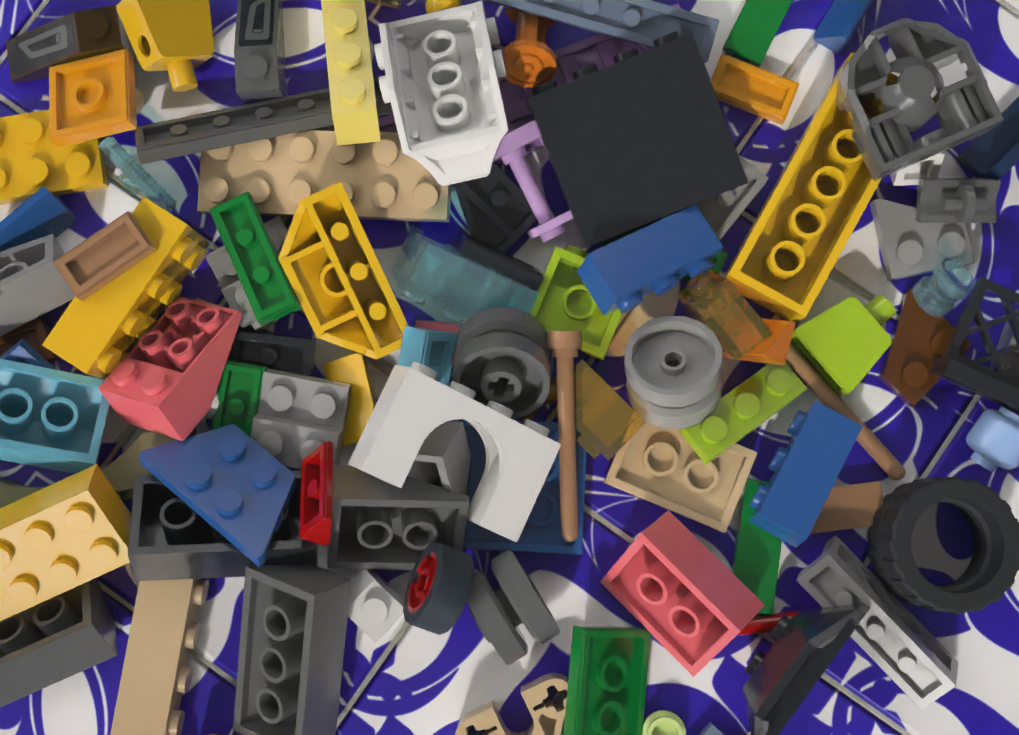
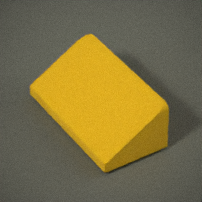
(354, 371)

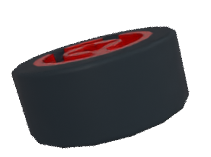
(438, 588)

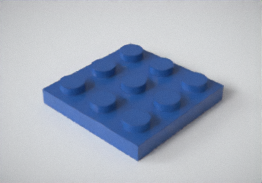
(543, 525)

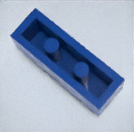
(650, 260)
(803, 473)

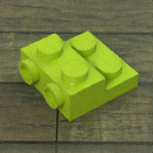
(568, 305)

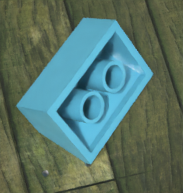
(50, 417)

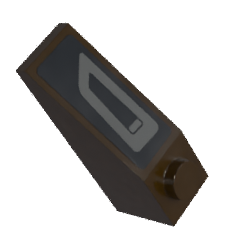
(64, 41)

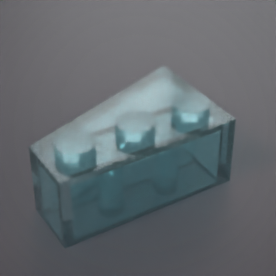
(457, 284)

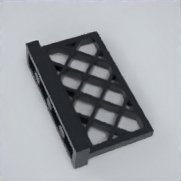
(971, 373)

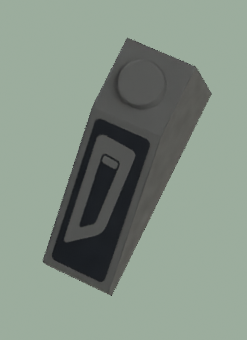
(259, 51)

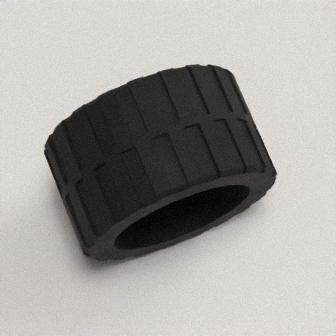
(994, 544)

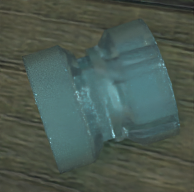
(939, 291)

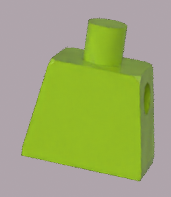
(845, 340)

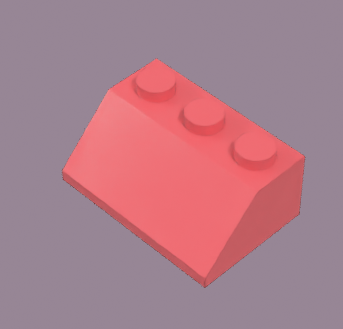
(681, 593)

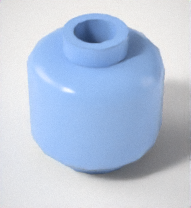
(995, 439)

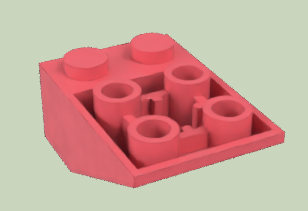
(174, 369)

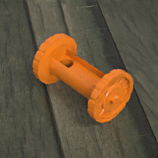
(528, 58)

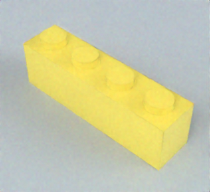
(350, 72)

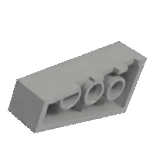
(30, 282)

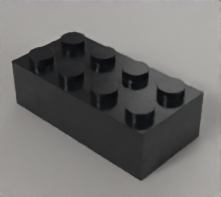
(177, 543)

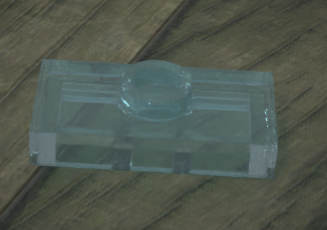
(135, 176)

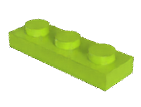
(744, 410)

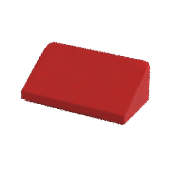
(317, 495)

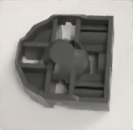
(920, 49)

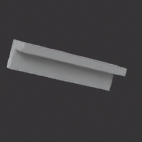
(888, 630)

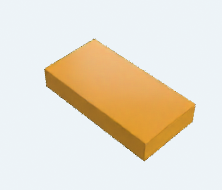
(753, 89)

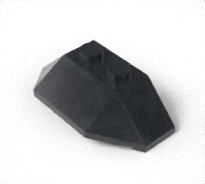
(795, 663)

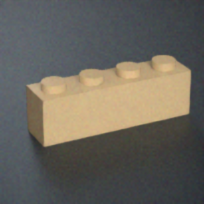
(158, 657)

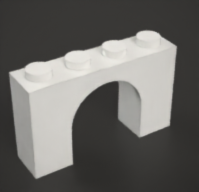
(515, 452)

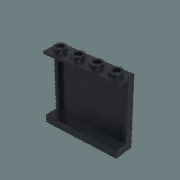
(636, 138)

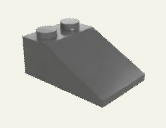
(390, 525)

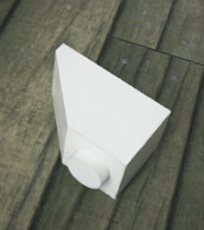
(372, 602)

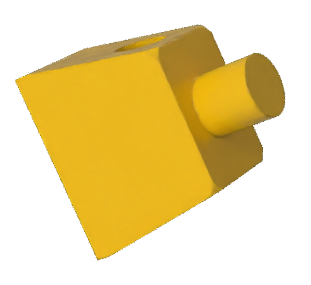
(169, 36)

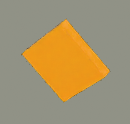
(92, 98)

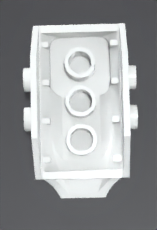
(445, 89)

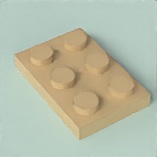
(669, 473)

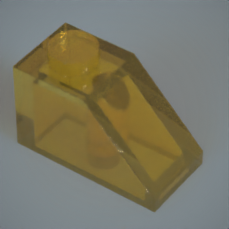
(725, 312)
(601, 414)

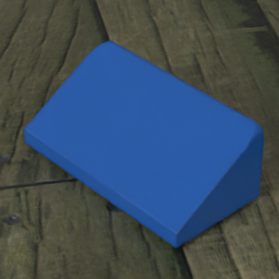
(841, 23)
(36, 218)

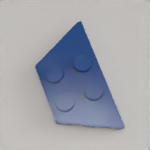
(227, 484)

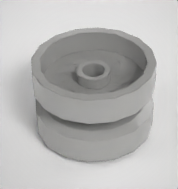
(673, 371)

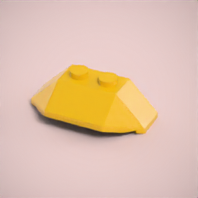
(340, 276)

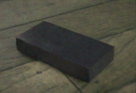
(500, 262)

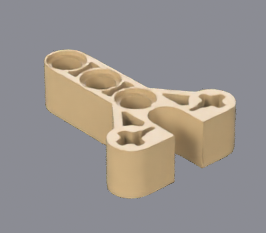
(546, 715)

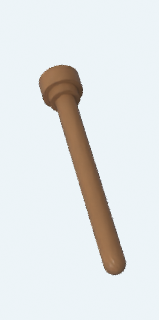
(564, 348)
(832, 400)

